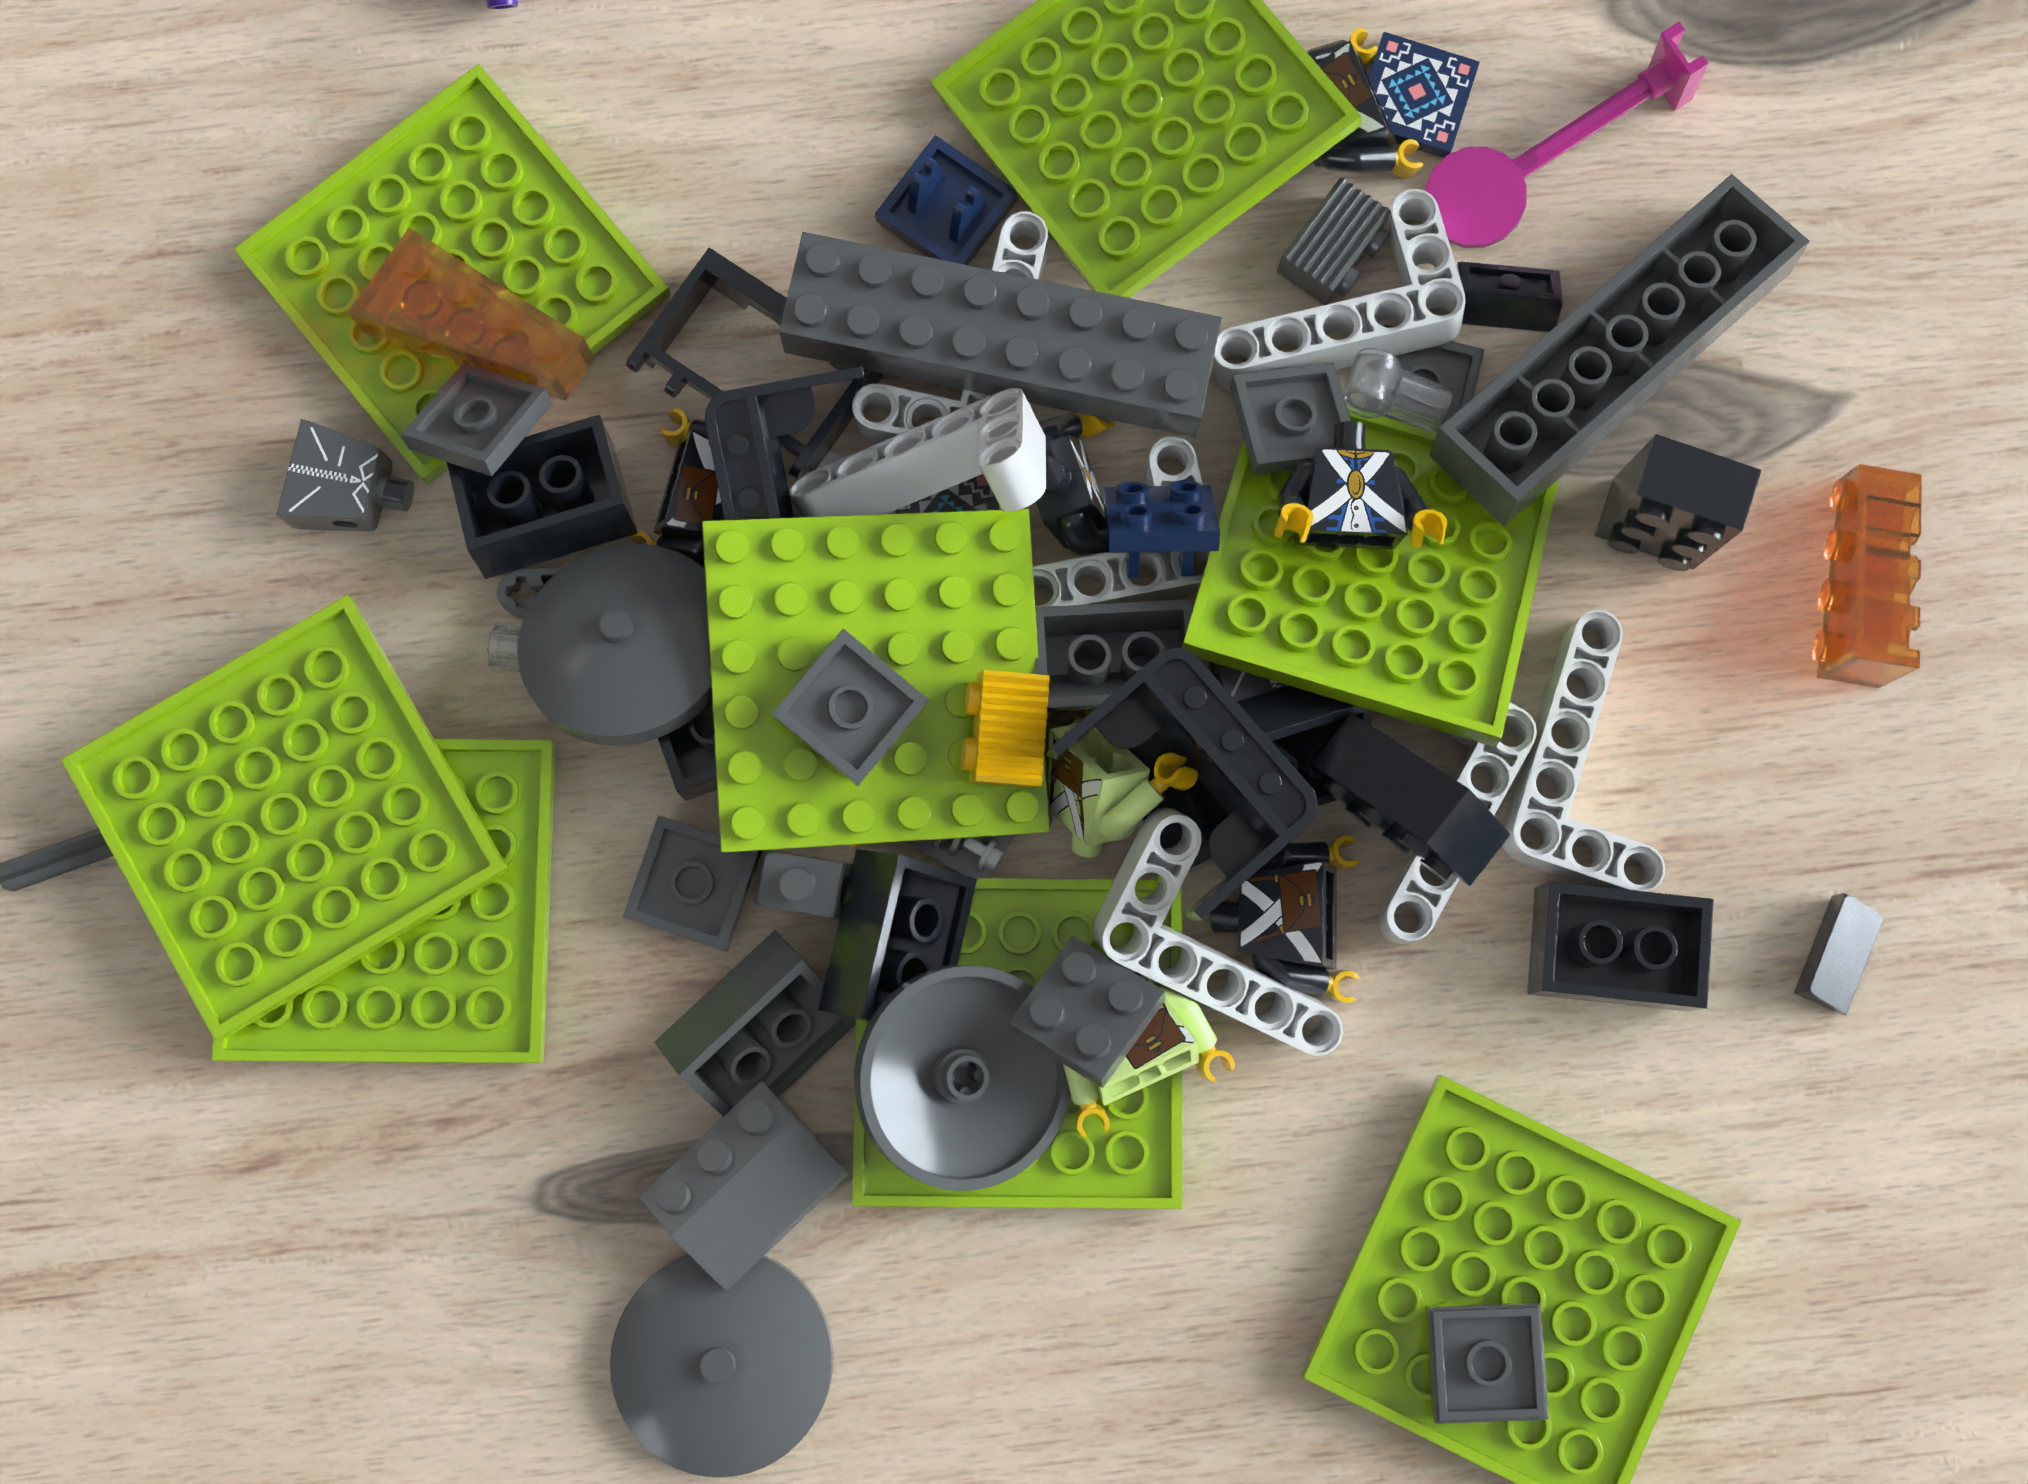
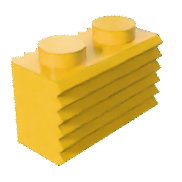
(1006, 728)

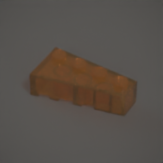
(461, 315)
(1870, 578)

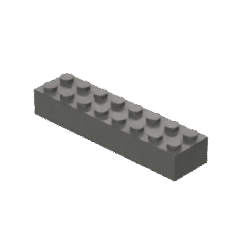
(999, 333)
(1617, 349)

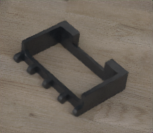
(743, 289)

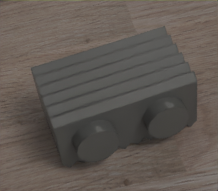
(1334, 242)

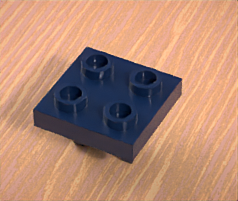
(946, 204)
(1161, 520)

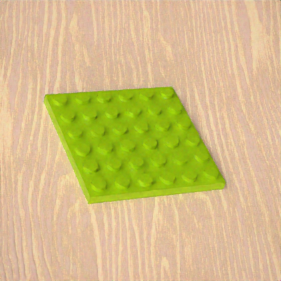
(1143, 123)
(483, 190)
(928, 599)
(1383, 629)
(284, 817)
(462, 980)
(1138, 1161)
(1525, 1215)

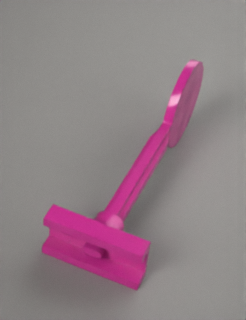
(1485, 191)

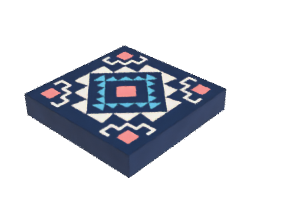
(1422, 91)

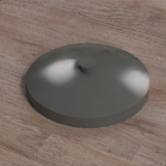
(619, 645)
(952, 1085)
(719, 1373)

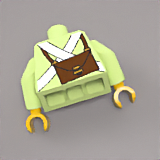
(1106, 789)
(1163, 1049)

